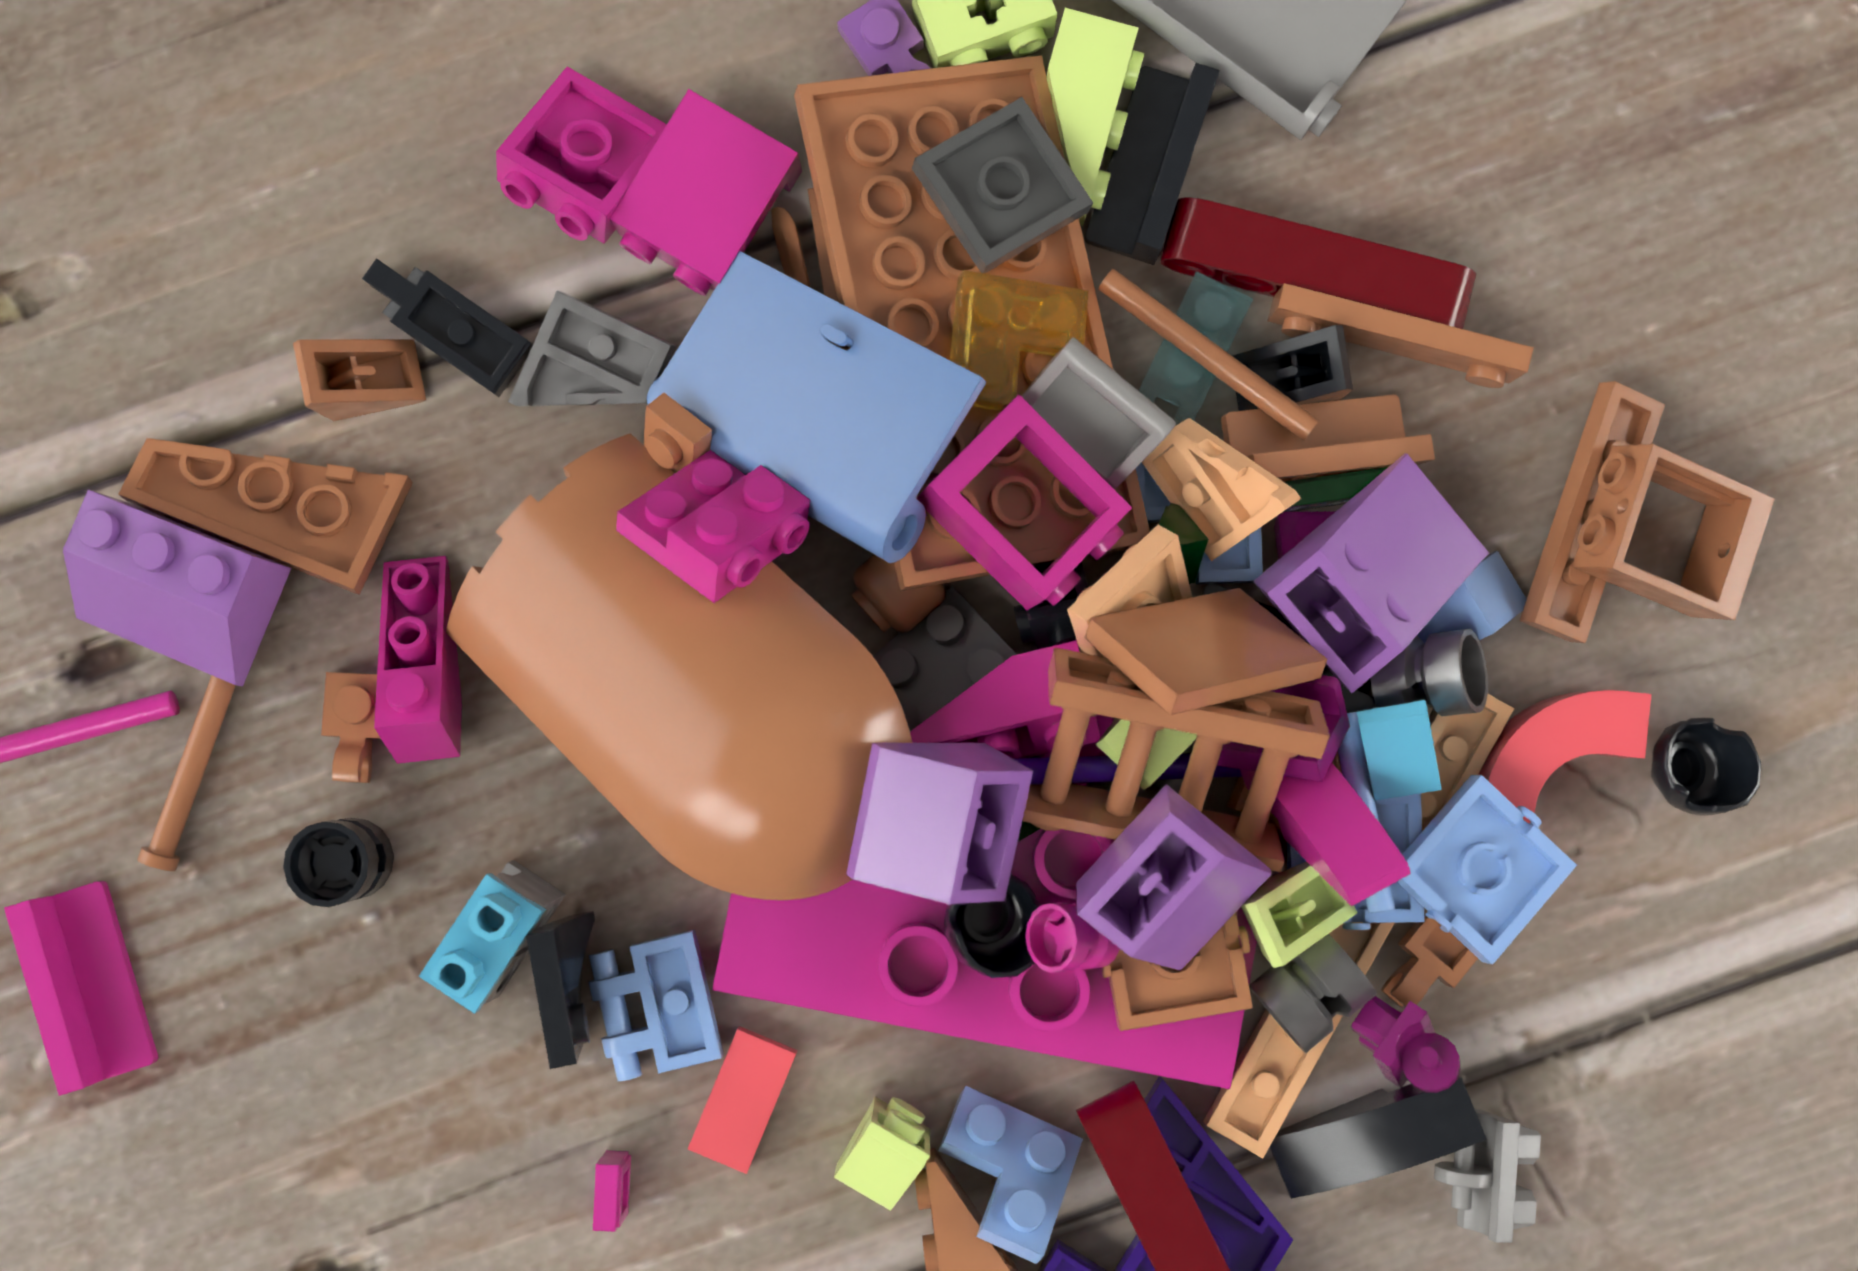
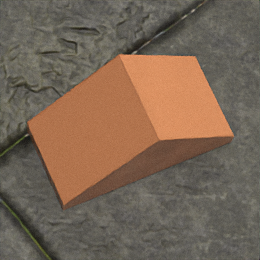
(358, 375)

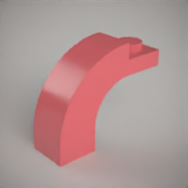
(1561, 730)

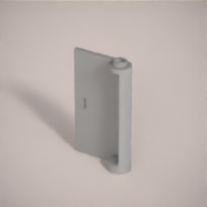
(1274, 53)

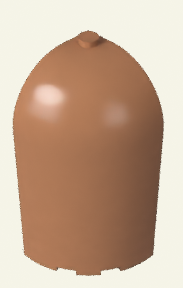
(707, 724)

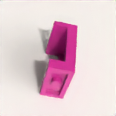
(703, 192)

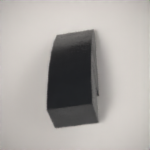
(1374, 1137)

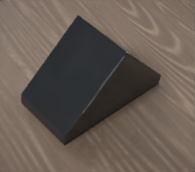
(1303, 367)

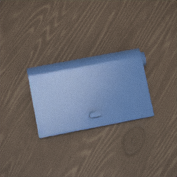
(829, 421)

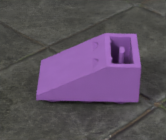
(1374, 572)

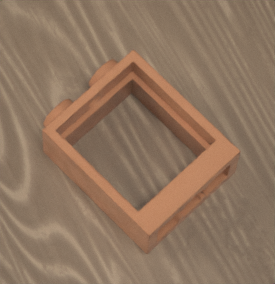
(1732, 520)

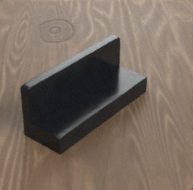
(1151, 161)

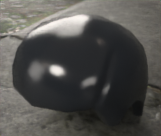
(1705, 767)
(993, 934)

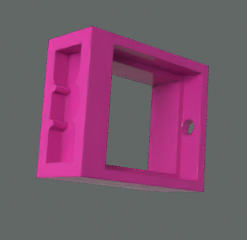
(987, 545)

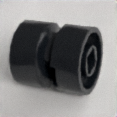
(338, 861)

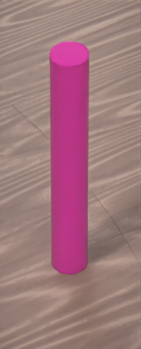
(88, 726)

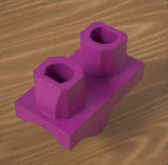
(1407, 1046)

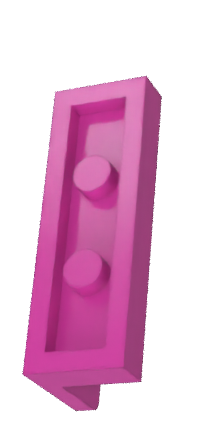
(81, 986)

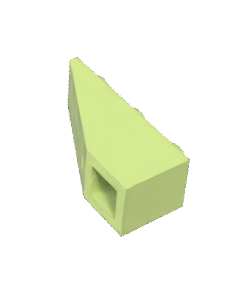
(1085, 80)

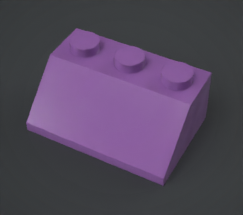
(170, 586)

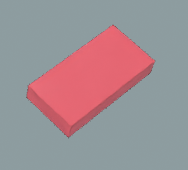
(742, 1099)

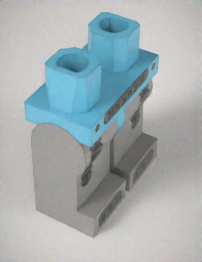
(491, 936)

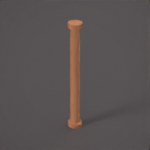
(188, 777)

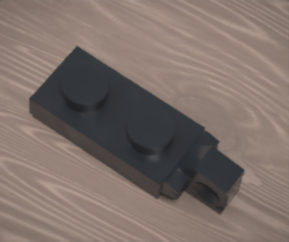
(451, 325)

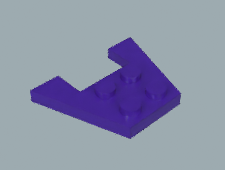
(1232, 1210)

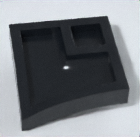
(557, 967)

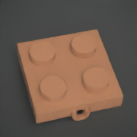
(1206, 986)

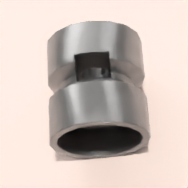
(1443, 671)
(1313, 991)

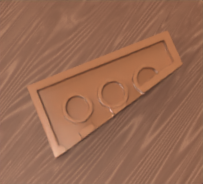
(287, 511)

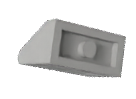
(1097, 412)

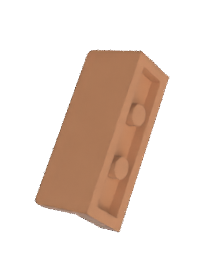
(1347, 439)

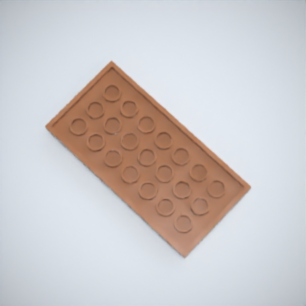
(902, 268)

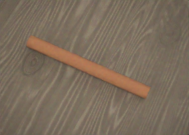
(1208, 354)

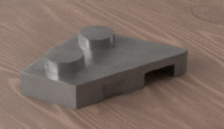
(589, 359)

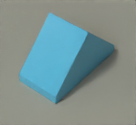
(1399, 750)

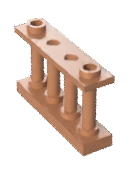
(1094, 686)

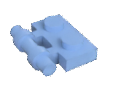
(674, 1002)

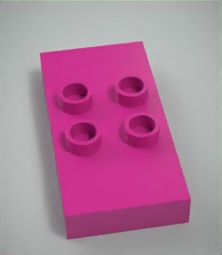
(889, 963)

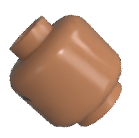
(885, 603)

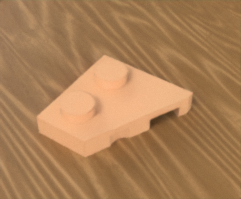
(1216, 485)

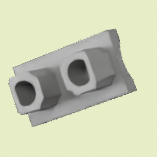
(1486, 1179)

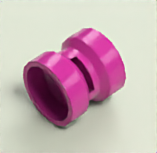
(1065, 941)

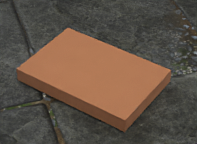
(1204, 650)

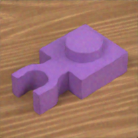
(882, 38)

